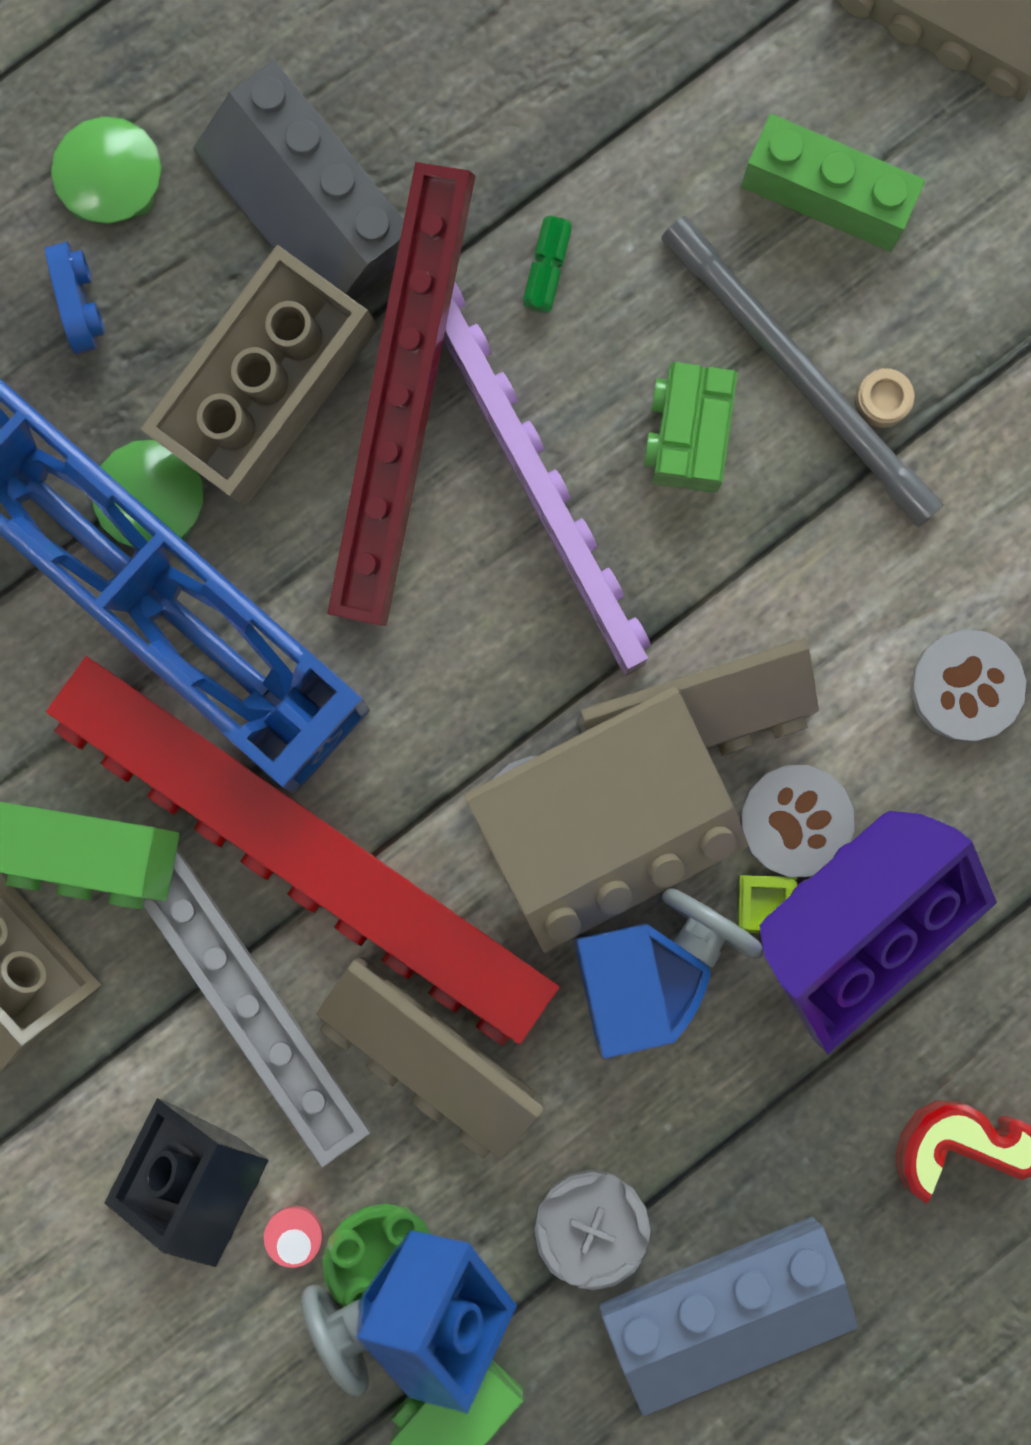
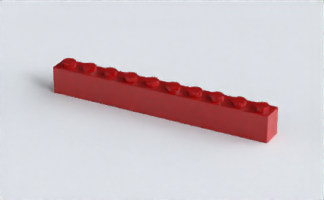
(303, 851)

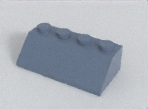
(729, 1315)

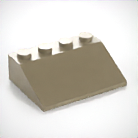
(608, 819)

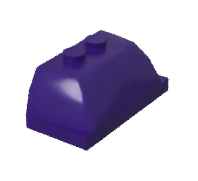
(873, 920)

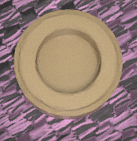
(884, 398)

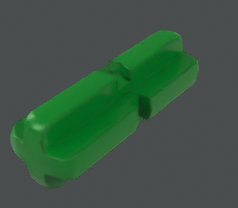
(549, 256)

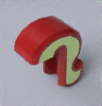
(965, 1131)

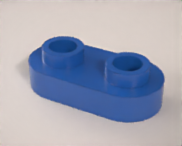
(79, 318)

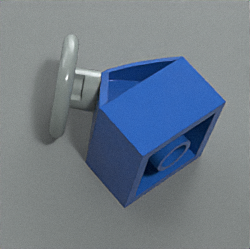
(647, 986)
(424, 1318)

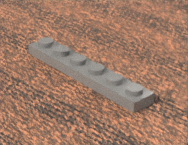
(256, 1016)

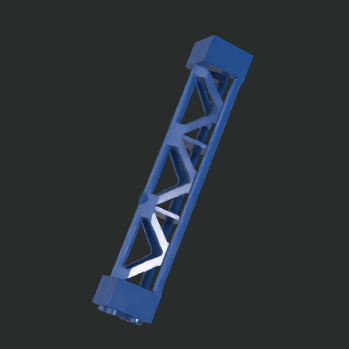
(290, 716)

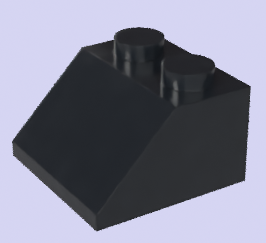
(186, 1184)

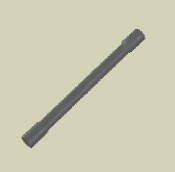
(704, 262)

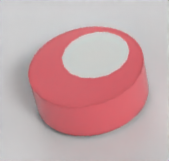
(293, 1236)

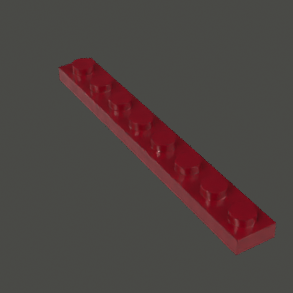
(401, 393)

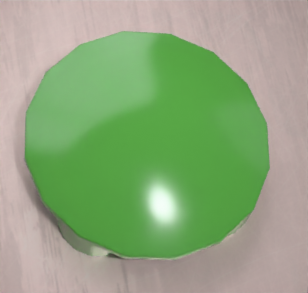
(106, 170)
(158, 482)
(362, 1247)

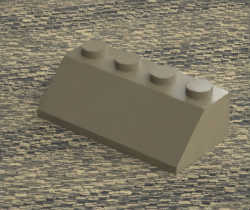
(967, 35)
(261, 375)
(735, 698)
(37, 978)
(430, 1059)

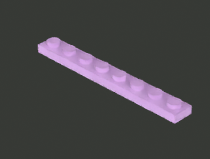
(544, 489)

